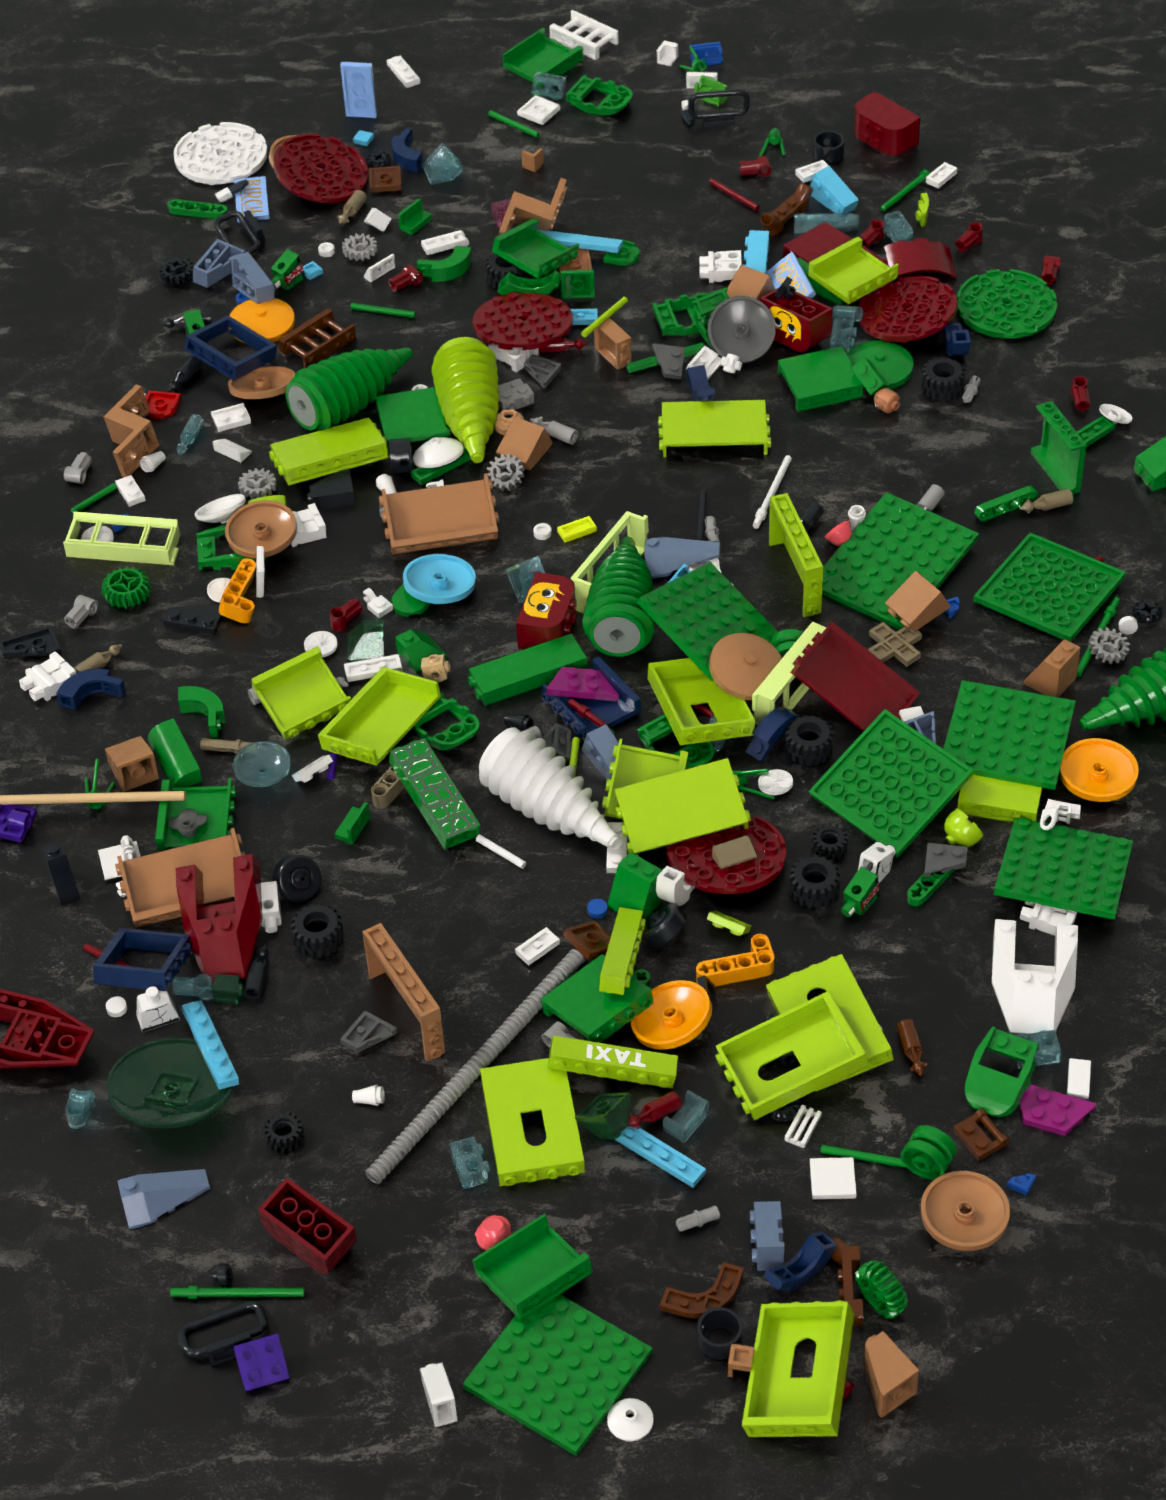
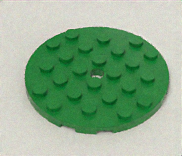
(1029, 309)

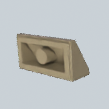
(733, 852)

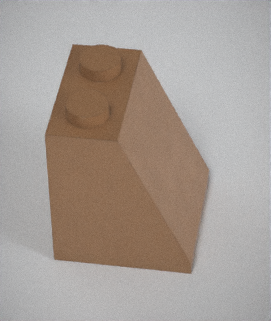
(750, 283)
(525, 441)
(916, 602)
(1056, 671)
(132, 763)
(889, 1373)

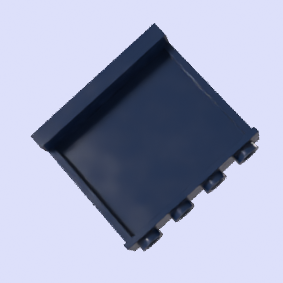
(609, 711)

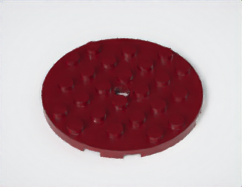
(298, 170)
(927, 306)
(522, 321)
(702, 872)

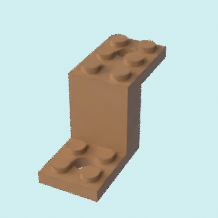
(524, 208)
(131, 431)

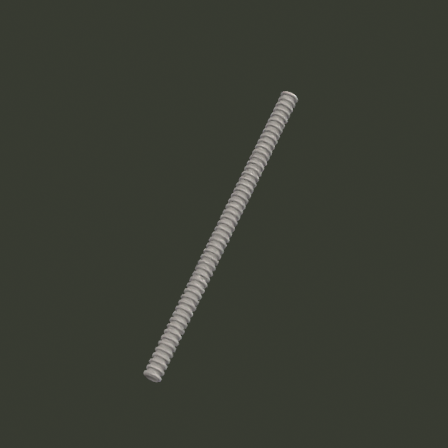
(471, 1070)

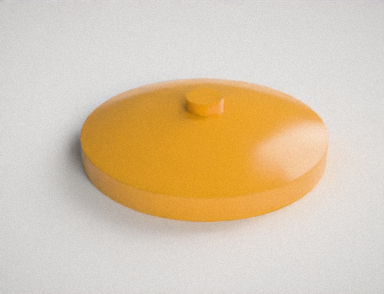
(269, 319)
(1099, 770)
(675, 1017)

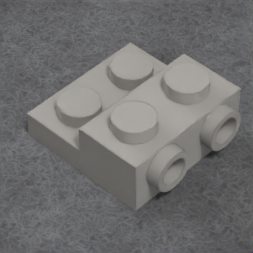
(515, 395)

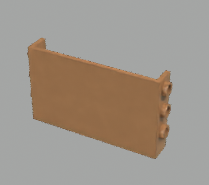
(440, 516)
(152, 878)
(385, 957)

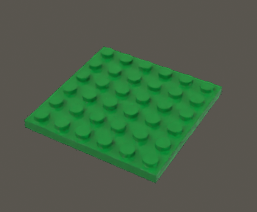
(1049, 587)
(701, 611)
(1010, 733)
(891, 782)
(1064, 868)
(558, 1371)

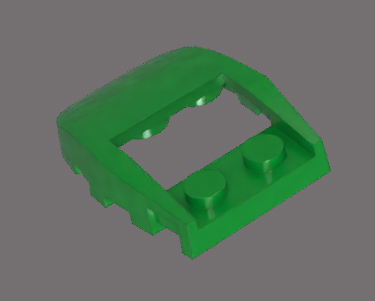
(617, 97)
(704, 306)
(667, 320)
(207, 551)
(653, 731)
(456, 733)
(993, 1089)

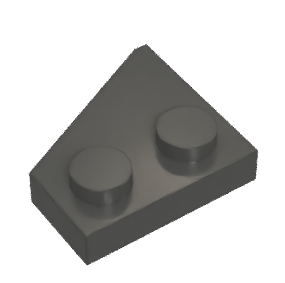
(669, 359)
(542, 369)
(560, 740)
(944, 858)
(367, 1032)

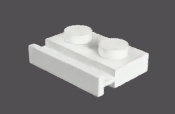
(709, 359)
(230, 417)

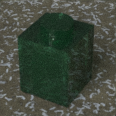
(227, 989)

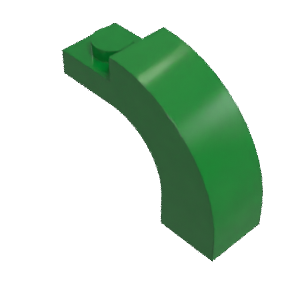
(448, 268)
(205, 702)

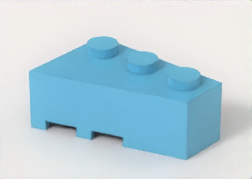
(833, 192)
(758, 248)

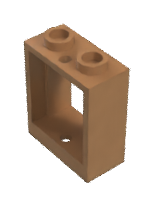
(616, 354)

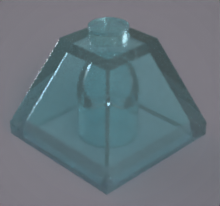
(442, 165)
(522, 576)

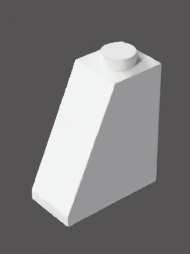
(439, 1394)

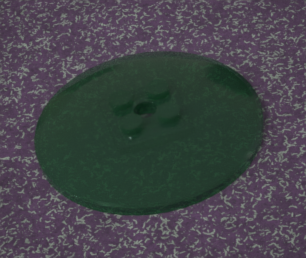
(142, 1081)

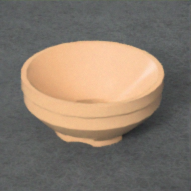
(502, 423)

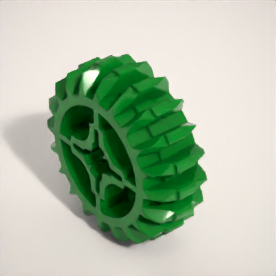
(126, 587)
(881, 1289)

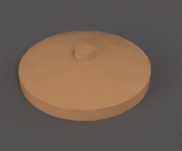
(262, 383)
(261, 524)
(742, 663)
(965, 1210)

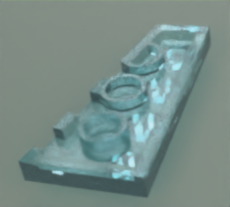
(842, 222)

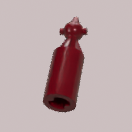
(563, 345)
(656, 1110)

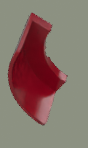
(920, 256)

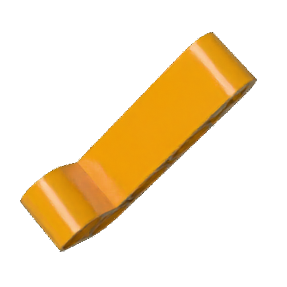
(232, 602)
(740, 967)

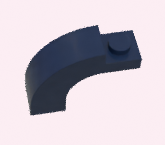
(403, 156)
(957, 340)
(699, 384)
(86, 683)
(769, 731)
(804, 1264)

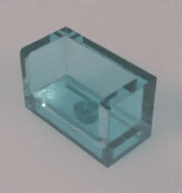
(687, 1117)

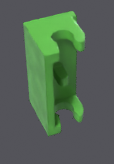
(708, 84)

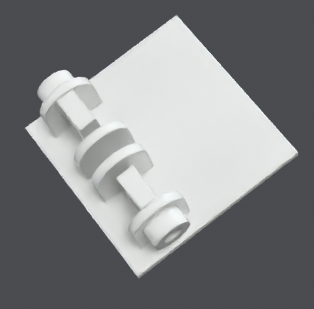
(108, 856)

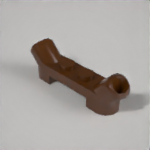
(796, 203)
(849, 1259)

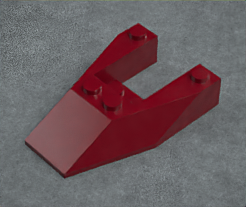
(226, 932)
(40, 1034)

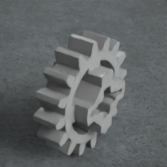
(359, 247)
(506, 465)
(257, 483)
(1108, 645)

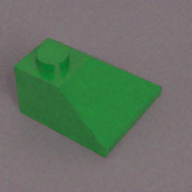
(577, 284)
(416, 645)

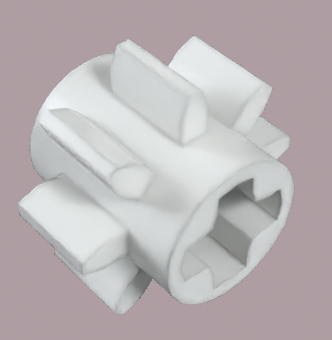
(731, 363)

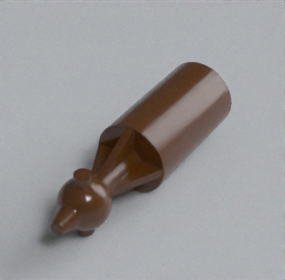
(911, 1044)

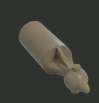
(352, 206)
(1049, 501)
(98, 660)

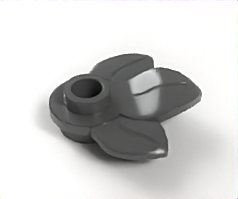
(187, 822)

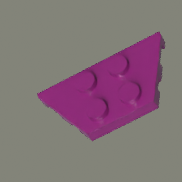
(581, 684)
(1053, 1110)

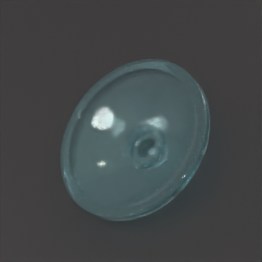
(261, 764)

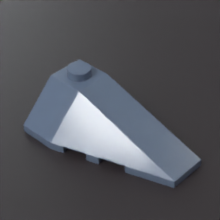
(669, 554)
(156, 1193)

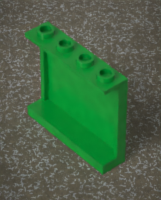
(541, 55)
(533, 250)
(821, 378)
(411, 415)
(1060, 449)
(212, 801)
(595, 1012)
(531, 1267)

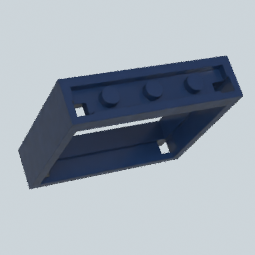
(196, 346)
(108, 973)

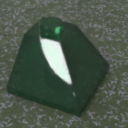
(366, 641)
(606, 1115)

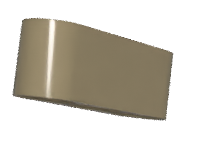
(386, 789)

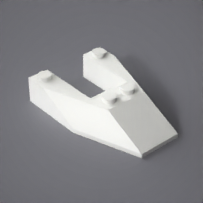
(1030, 994)

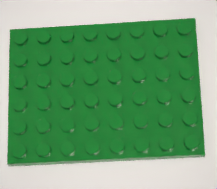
(887, 550)

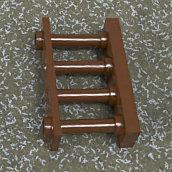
(315, 327)

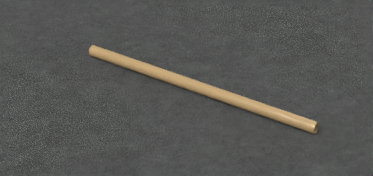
(93, 797)

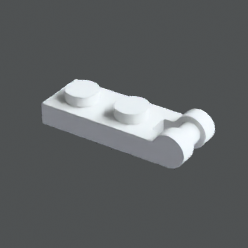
(444, 242)

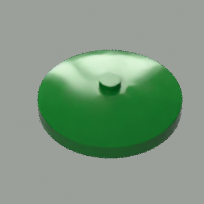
(888, 357)

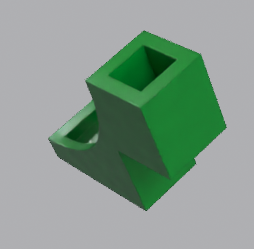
(516, 284)

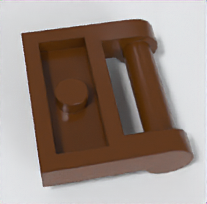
(974, 1137)

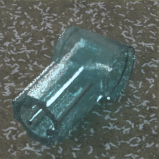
(199, 986)

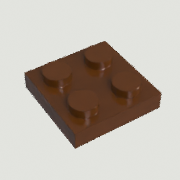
(385, 179)
(588, 939)

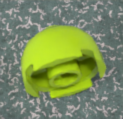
(961, 830)

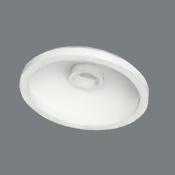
(438, 452)
(220, 509)

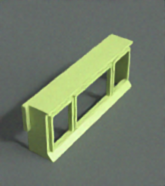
(637, 529)
(122, 551)
(780, 678)

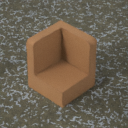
(532, 161)
(740, 1358)

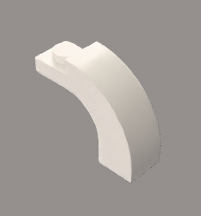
(672, 887)

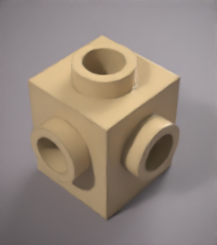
(435, 668)

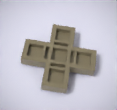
(895, 644)

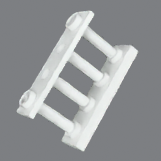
(572, 40)

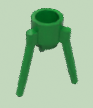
(698, 64)
(774, 138)
(743, 777)
(94, 787)

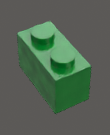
(869, 376)

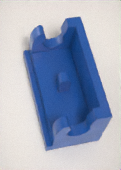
(709, 51)

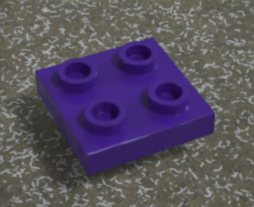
(15, 821)
(261, 1362)

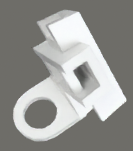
(1056, 808)

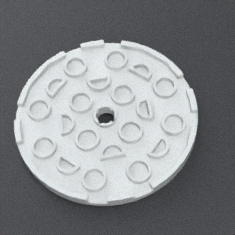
(220, 153)

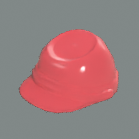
(839, 534)
(492, 1231)

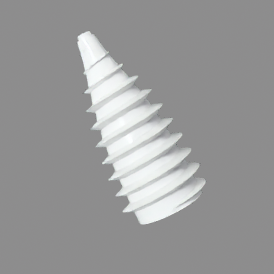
(541, 786)

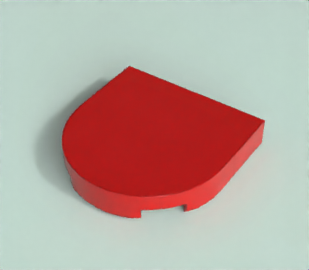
(162, 404)

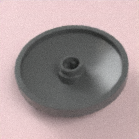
(741, 328)

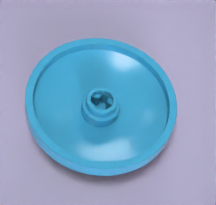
(439, 578)

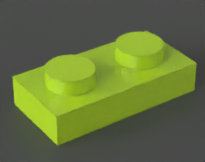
(721, 920)

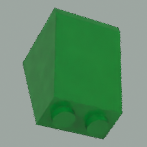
(1152, 465)
(635, 886)

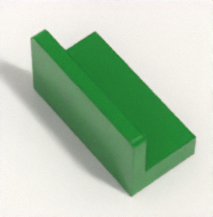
(413, 217)
(353, 824)

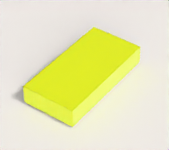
(577, 529)

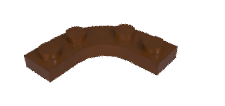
(719, 1295)

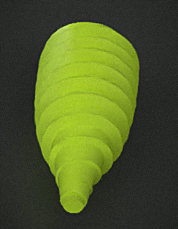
(467, 391)

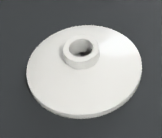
(1115, 414)
(630, 1428)

